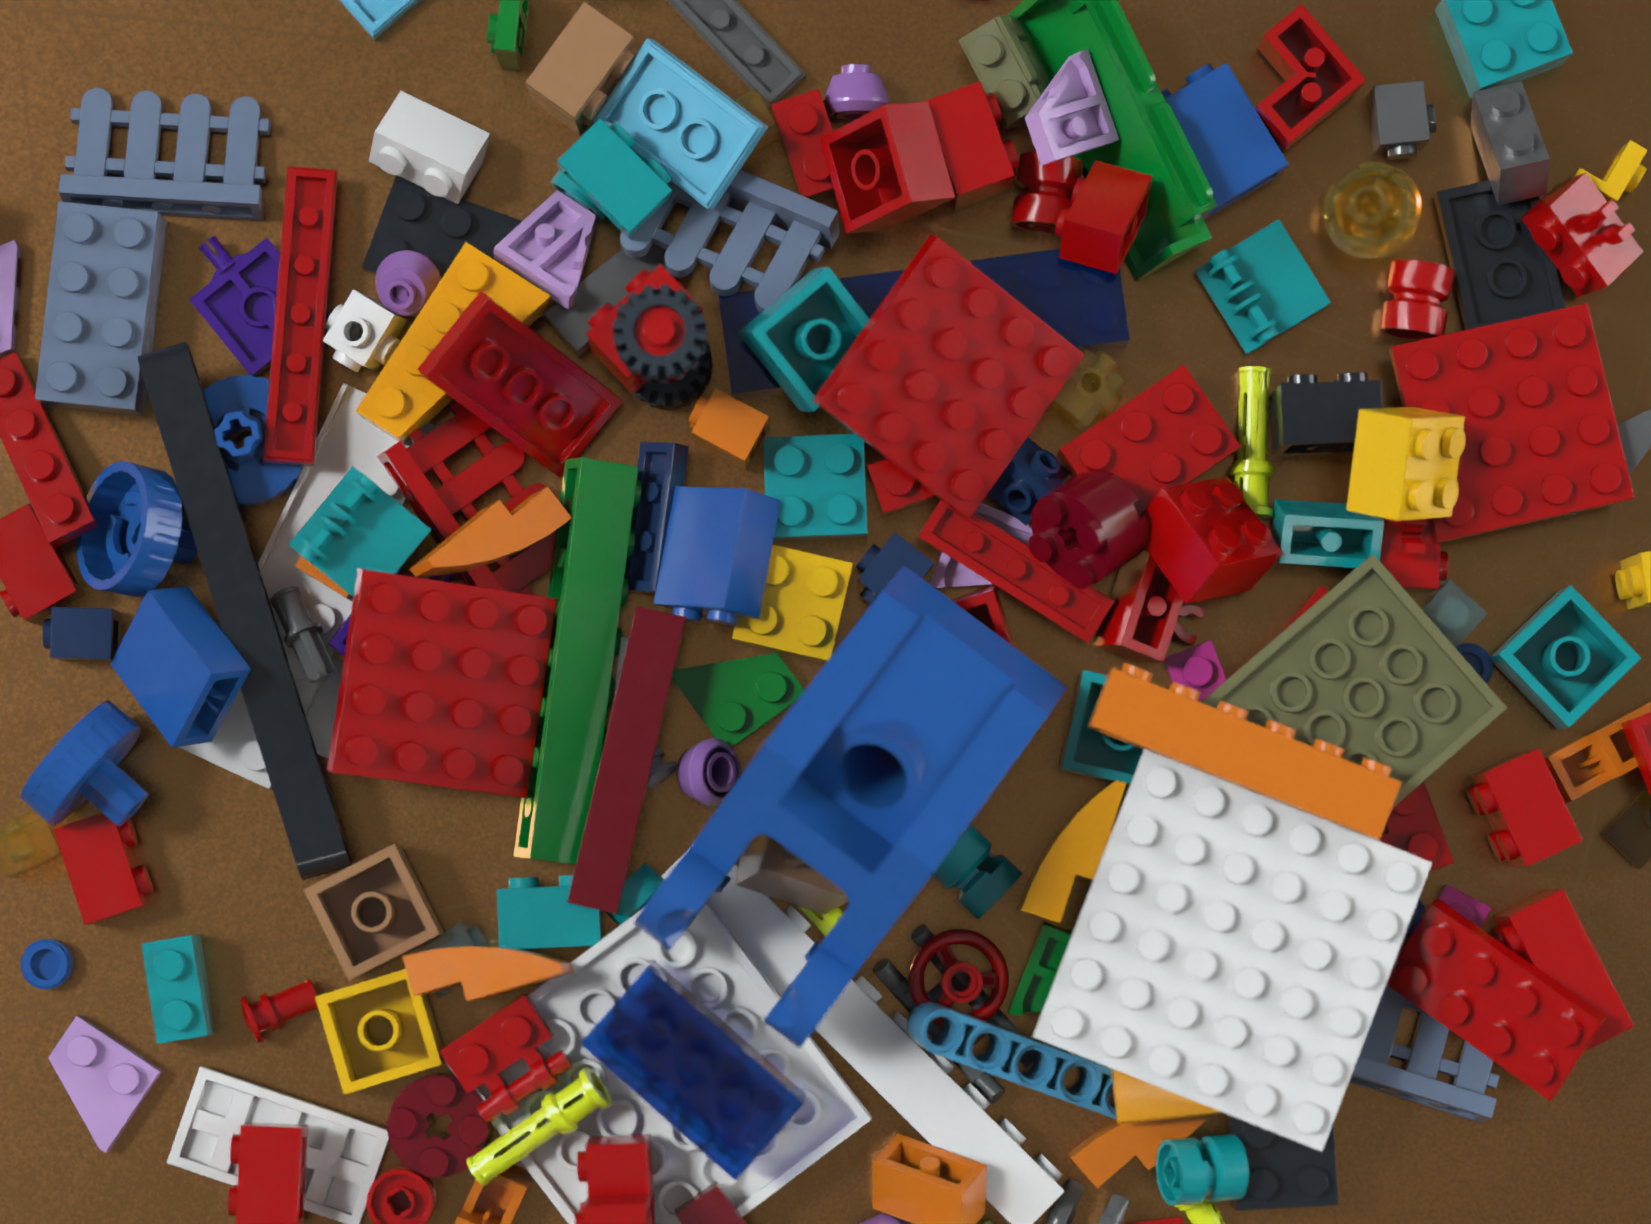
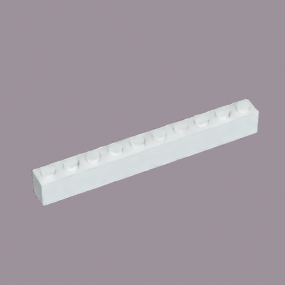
(891, 1062)

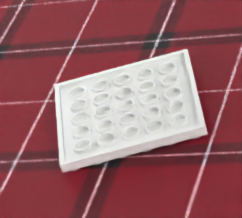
(1232, 950)
(732, 986)

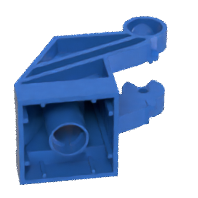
(870, 779)

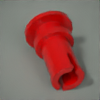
(278, 1008)

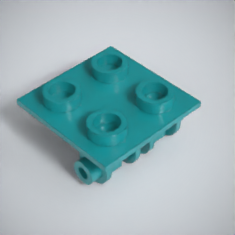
(1262, 286)
(359, 530)

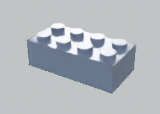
(100, 308)

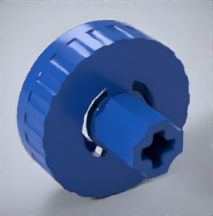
(230, 409)
(136, 531)
(87, 768)

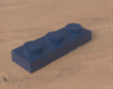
(659, 471)

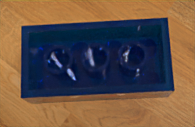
(694, 1069)

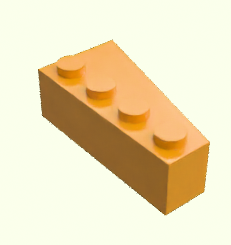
(401, 395)

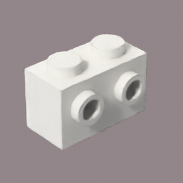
(428, 147)

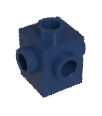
(1027, 479)

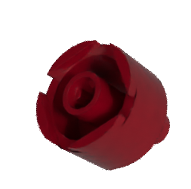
(1088, 527)
(411, 1122)

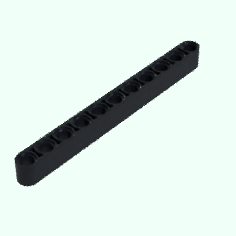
(244, 610)

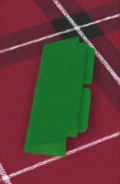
(1145, 123)

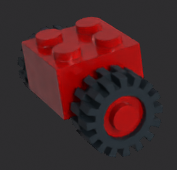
(654, 340)

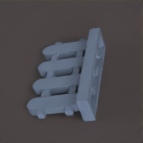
(188, 191)
(761, 207)
(1423, 1063)

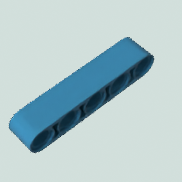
(1004, 1054)

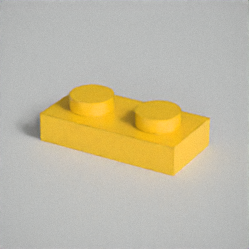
(1635, 580)

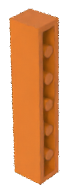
(1244, 752)

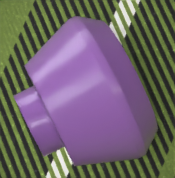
(855, 92)
(406, 282)
(708, 771)

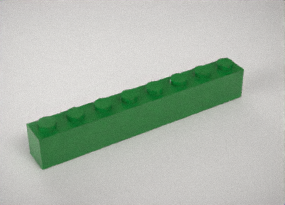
(584, 641)

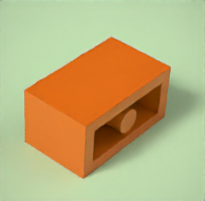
(728, 428)
(927, 1184)

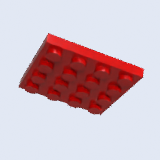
(949, 377)
(1533, 421)
(441, 684)

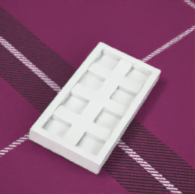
(341, 1149)

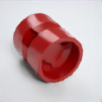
(1044, 191)
(1417, 298)
(402, 1197)

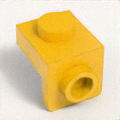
(1623, 173)

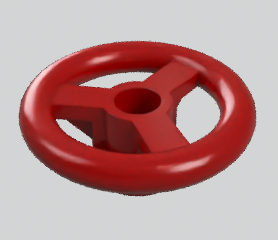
(940, 945)

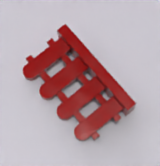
(456, 493)

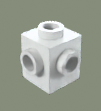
(363, 332)

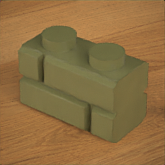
(1006, 67)

